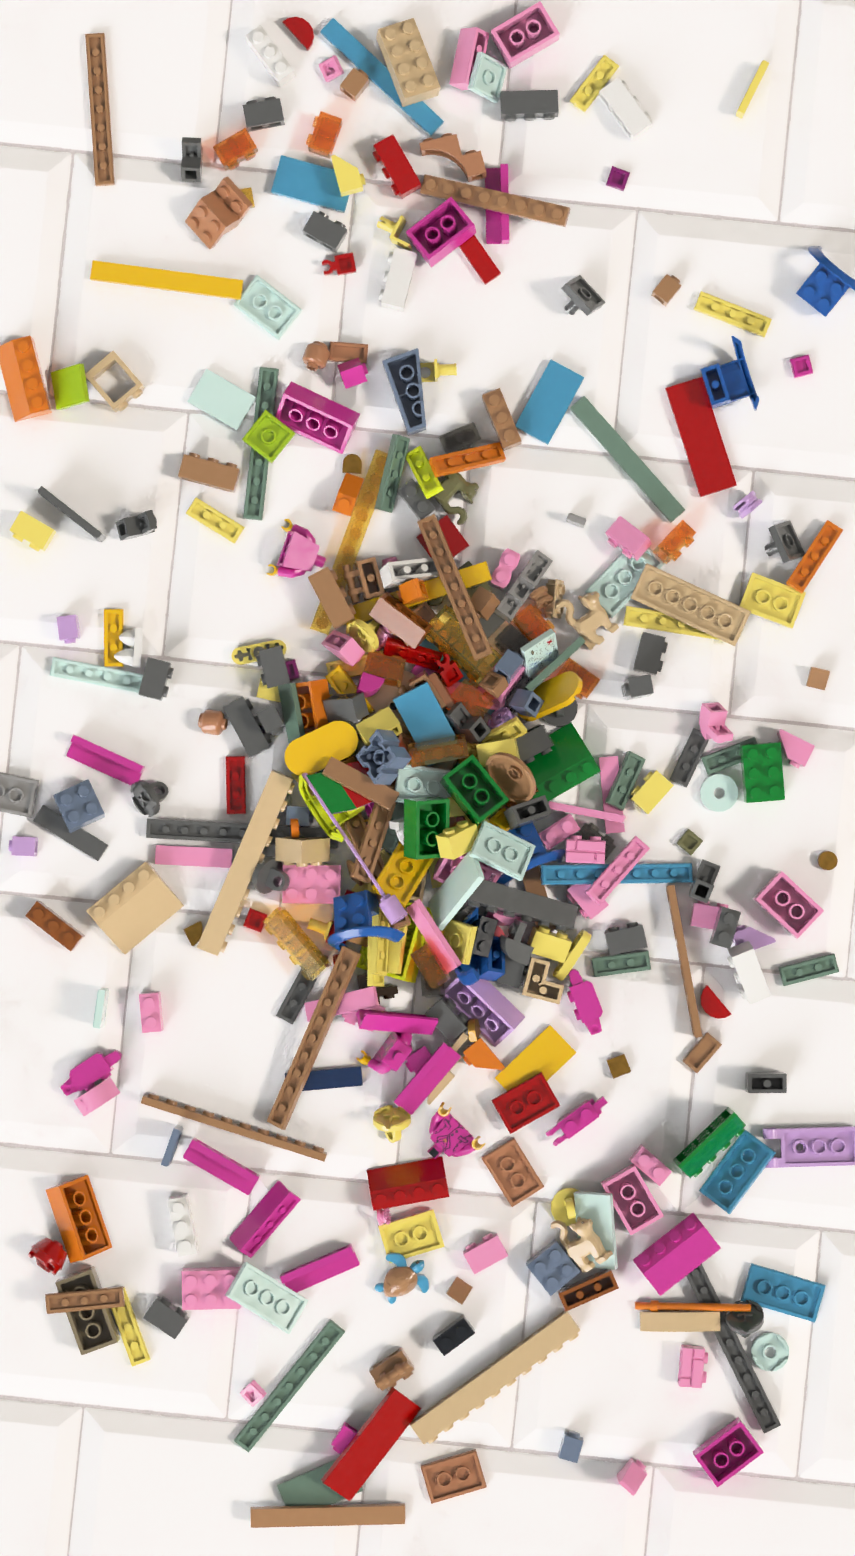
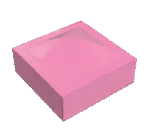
(331, 68)
(253, 1393)

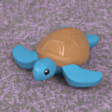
(402, 1278)

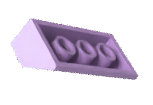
(484, 1002)

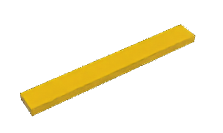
(166, 280)
(471, 577)

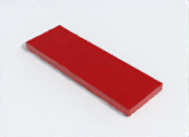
(701, 437)
(371, 1444)

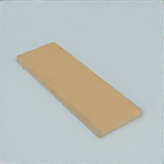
(690, 604)

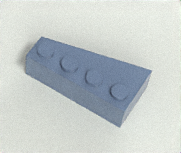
(406, 384)

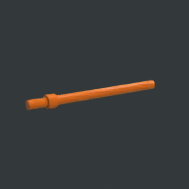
(655, 1306)

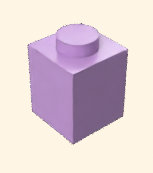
(68, 628)
(23, 846)

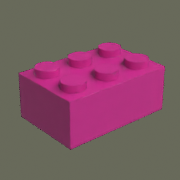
(441, 232)
(727, 1452)

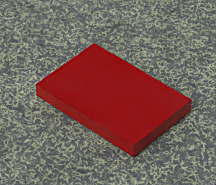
(525, 1102)

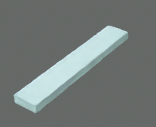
(96, 674)

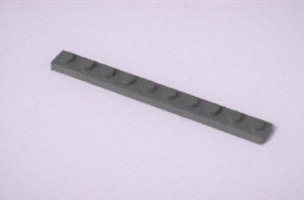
(220, 831)
(736, 1355)

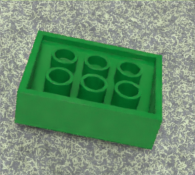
(564, 766)
(709, 1143)

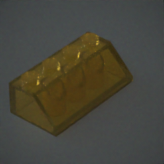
(449, 638)
(297, 943)

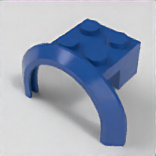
(825, 283)
(730, 380)
(539, 856)
(354, 919)
(482, 967)

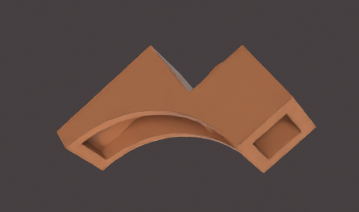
(448, 147)

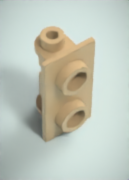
(557, 590)

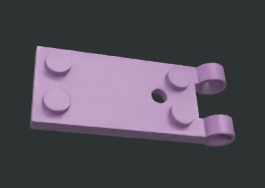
(820, 1146)

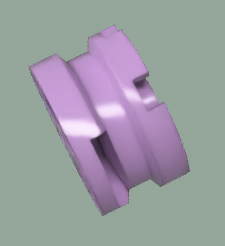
(747, 504)
(499, 717)

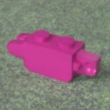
(586, 1002)
(90, 1071)
(577, 1119)

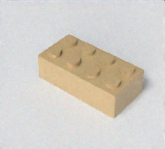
(408, 62)

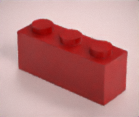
(396, 167)

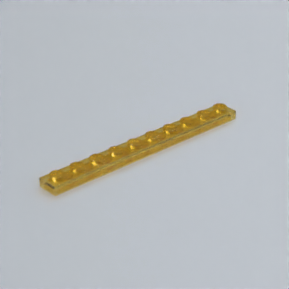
(355, 532)

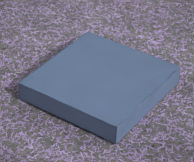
(172, 1145)

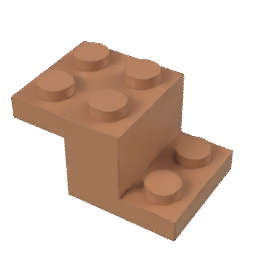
(218, 212)

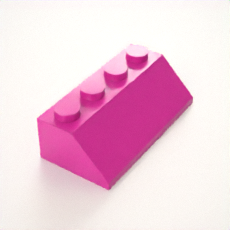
(317, 417)
(676, 1254)

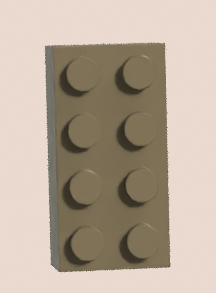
(90, 1328)

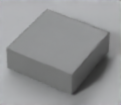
(576, 520)

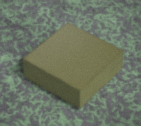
(689, 842)

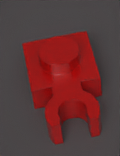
(343, 264)
(449, 670)

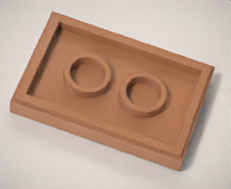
(512, 1172)
(453, 1476)

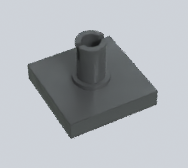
(582, 296)
(785, 542)

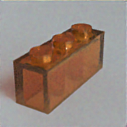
(438, 750)

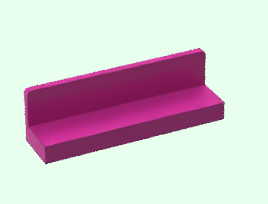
(497, 223)
(104, 760)
(396, 1022)
(427, 1078)
(221, 1166)
(264, 1219)
(320, 1269)

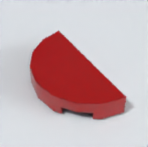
(301, 30)
(712, 1005)

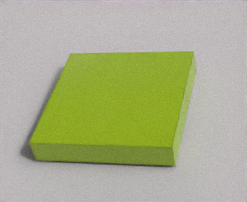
(70, 386)
(268, 436)

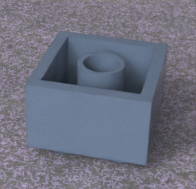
(79, 806)
(553, 1267)

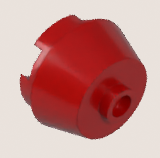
(48, 1255)

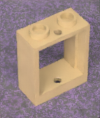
(102, 367)

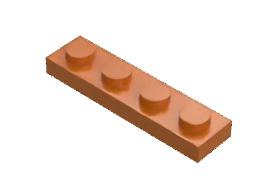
(467, 459)
(814, 556)

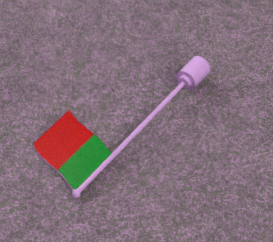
(338, 799)

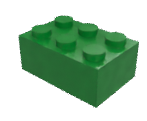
(762, 772)
(474, 790)
(422, 822)

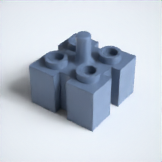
(383, 757)

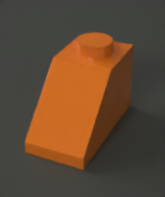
(348, 494)
(412, 591)
(481, 1056)

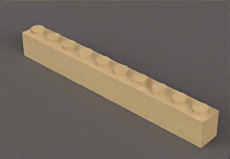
(245, 862)
(494, 1377)

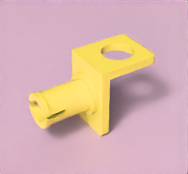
(395, 230)
(438, 370)
(320, 927)

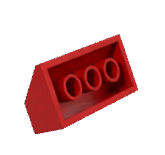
(407, 1183)

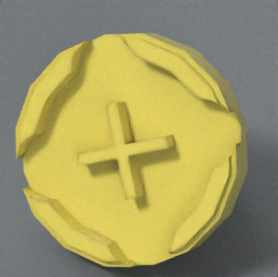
(364, 634)
(391, 1121)
(564, 1206)

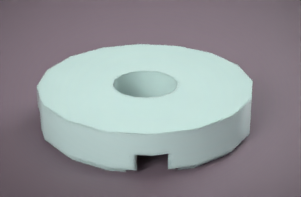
(730, 792)
(767, 1340)

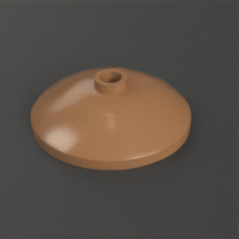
(511, 776)

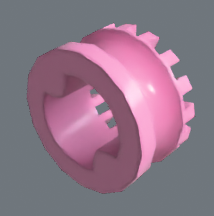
(383, 1216)

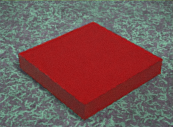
(452, 535)

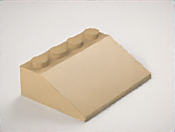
(135, 908)

